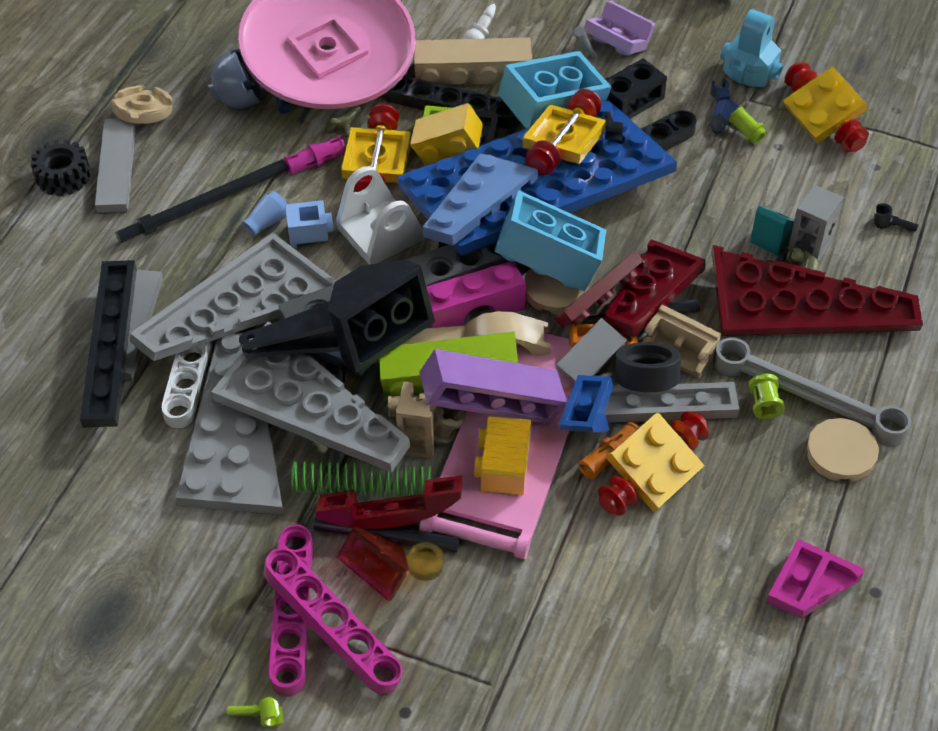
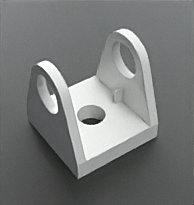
(375, 220)

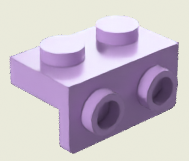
(621, 29)

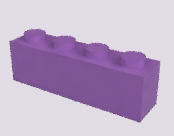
(492, 386)

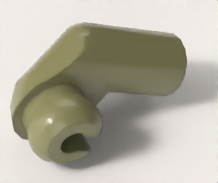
(802, 258)

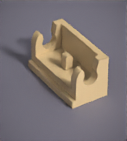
(690, 338)
(416, 422)

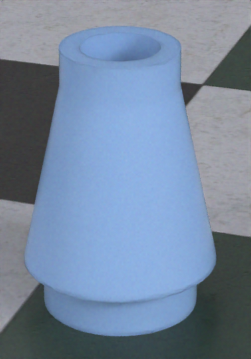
(267, 212)

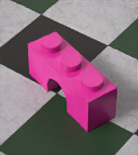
(497, 286)

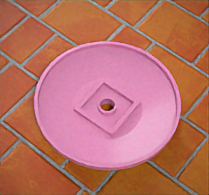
(284, 51)

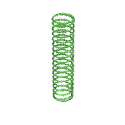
(294, 478)

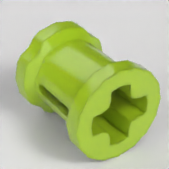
(766, 396)

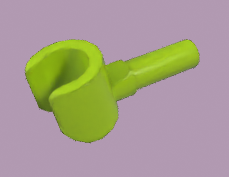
(268, 710)

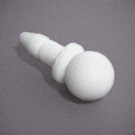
(479, 29)

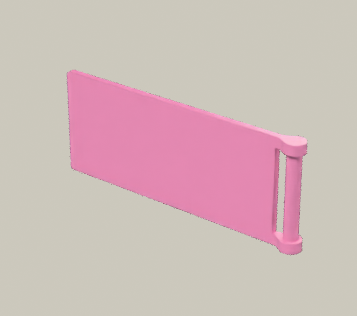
(508, 510)

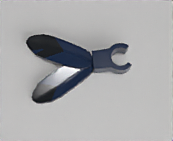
(724, 106)

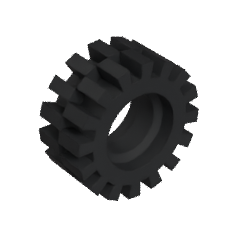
(61, 179)

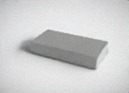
(591, 352)

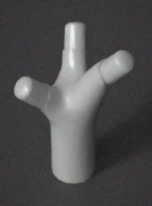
(583, 41)

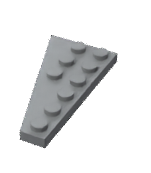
(232, 299)
(312, 403)
(229, 451)

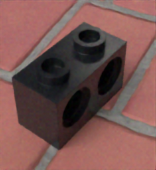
(637, 87)

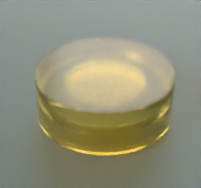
(425, 561)

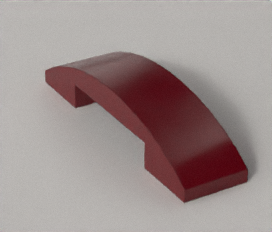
(346, 511)

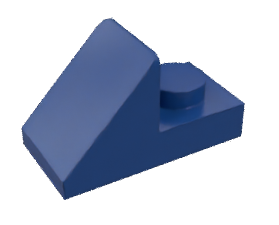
(587, 405)

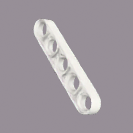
(189, 396)

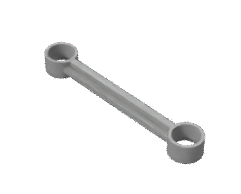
(814, 392)

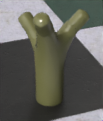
(344, 120)

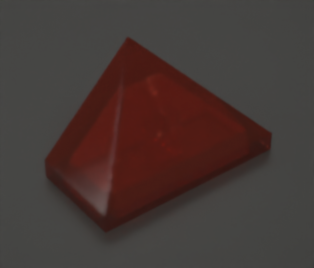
(375, 561)

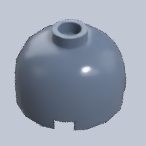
(233, 82)

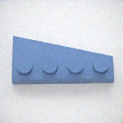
(476, 195)

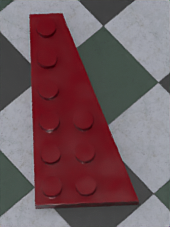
(793, 299)

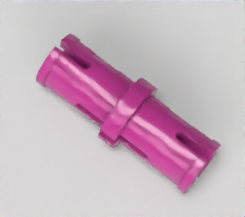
(315, 155)

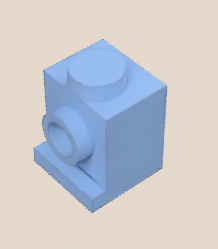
(308, 222)

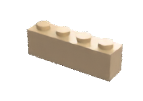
(468, 59)

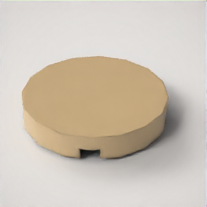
(142, 105)
(549, 293)
(842, 450)

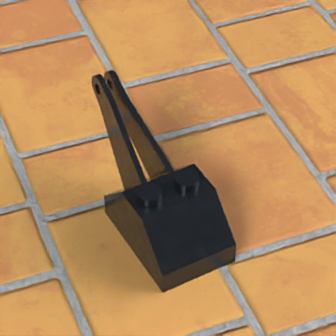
(364, 320)

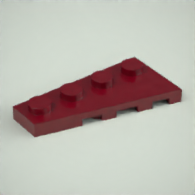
(658, 282)

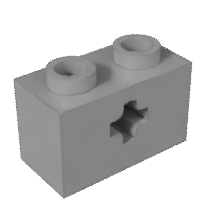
(816, 221)

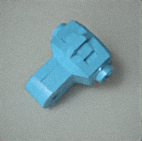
(753, 55)

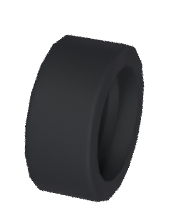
(647, 367)

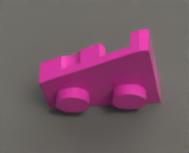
(811, 579)

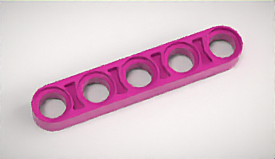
(290, 624)
(338, 636)

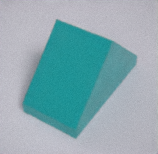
(771, 230)

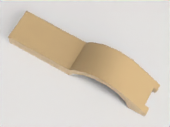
(528, 331)

